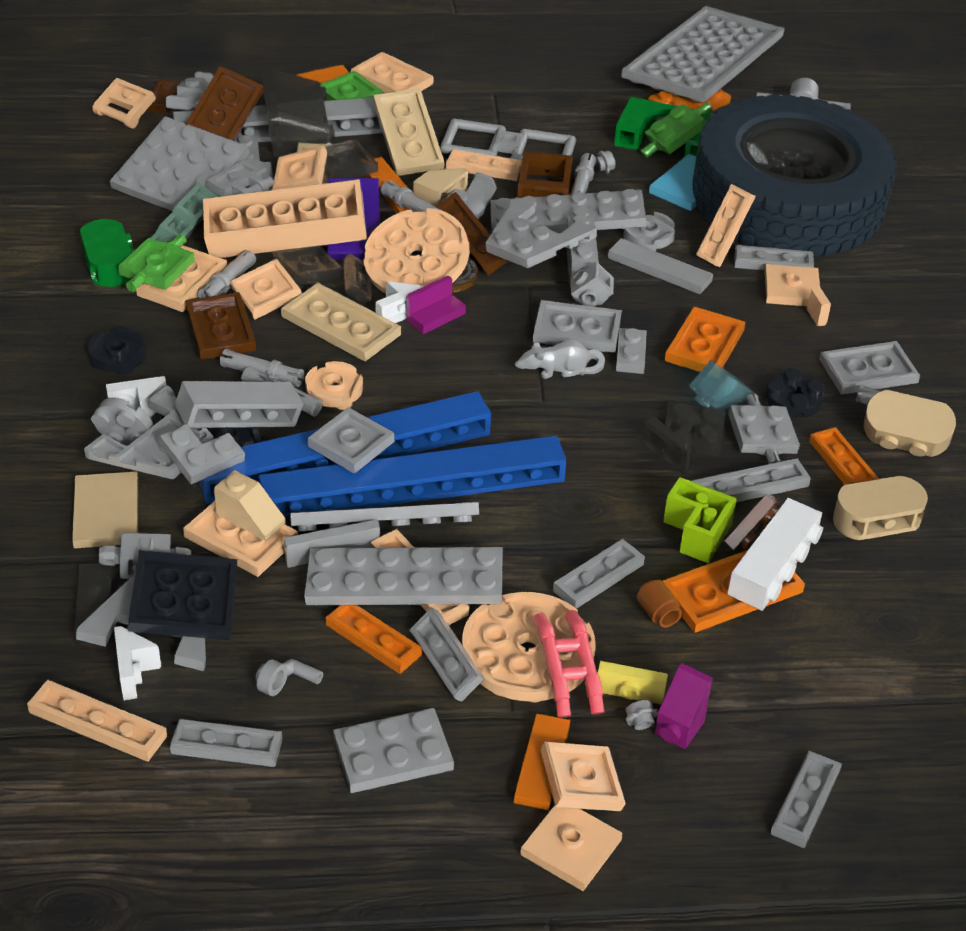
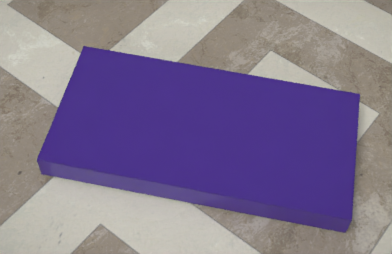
(370, 195)

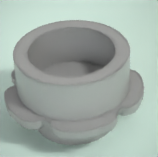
(605, 161)
(641, 714)

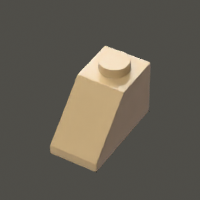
(438, 184)
(247, 505)

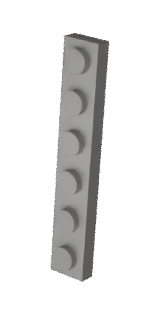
(398, 515)

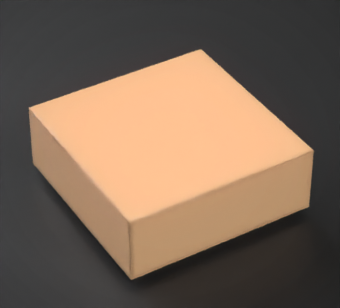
(818, 306)

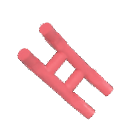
(560, 675)

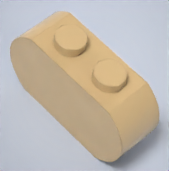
(909, 423)
(879, 507)

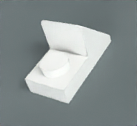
(394, 305)
(137, 392)
(134, 656)

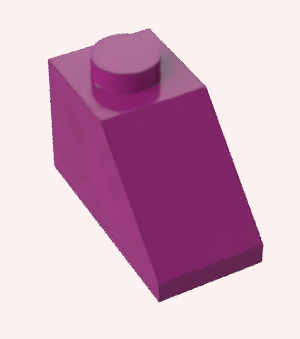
(684, 706)

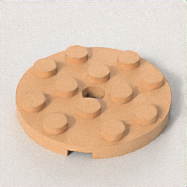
(431, 231)
(495, 640)

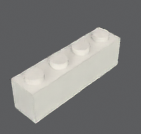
(775, 554)

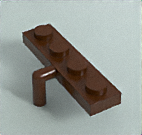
(475, 232)

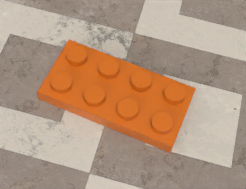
(705, 592)

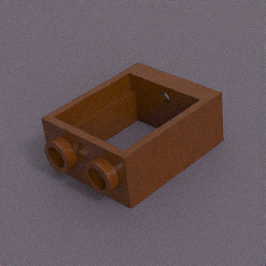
(535, 164)

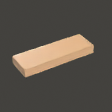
(487, 164)
(725, 225)

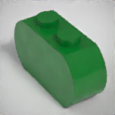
(104, 250)

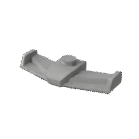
(189, 92)
(478, 193)

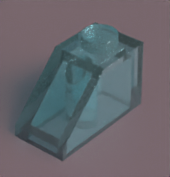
(718, 387)

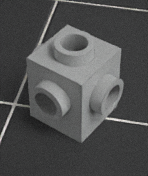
(592, 285)

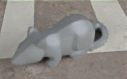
(566, 357)

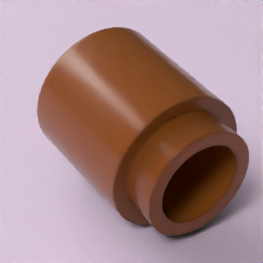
(659, 603)

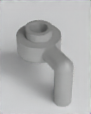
(273, 675)

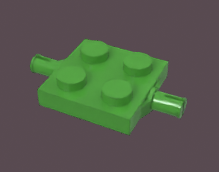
(675, 129)
(156, 263)

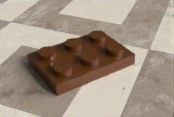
(226, 104)
(220, 324)

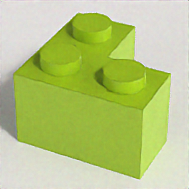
(702, 515)

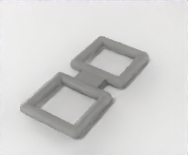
(503, 140)

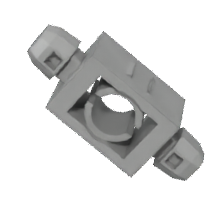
(130, 546)

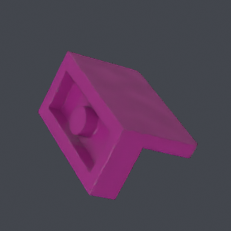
(433, 305)

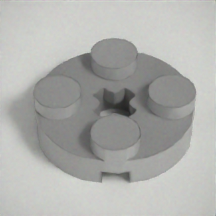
(656, 235)
(120, 421)

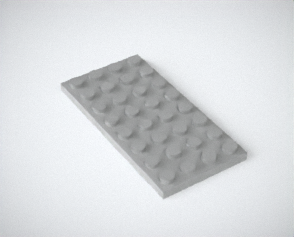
(703, 54)

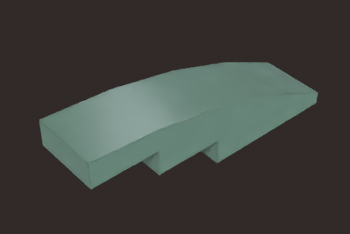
(185, 215)

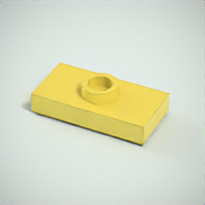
(632, 682)

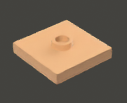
(300, 169)
(790, 284)
(265, 288)
(582, 776)
(571, 845)

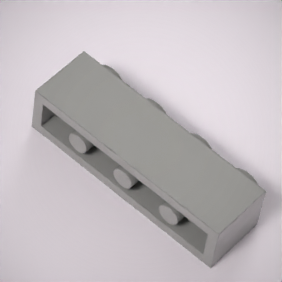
(238, 404)

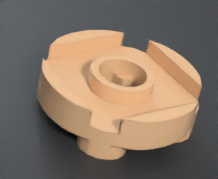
(320, 384)

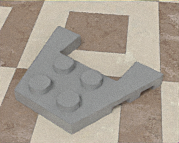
(530, 243)
(146, 452)
(101, 623)

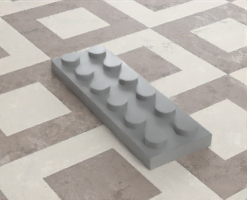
(609, 209)
(404, 576)

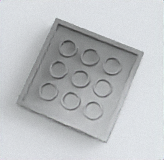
(174, 162)

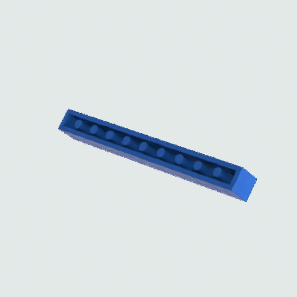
(414, 431)
(418, 477)

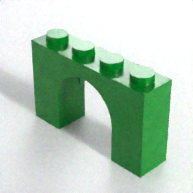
(639, 117)

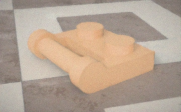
(126, 96)

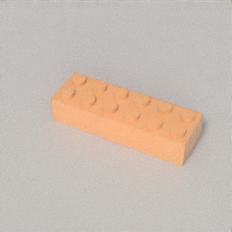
(284, 219)

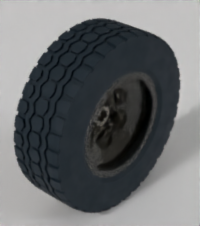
(811, 165)

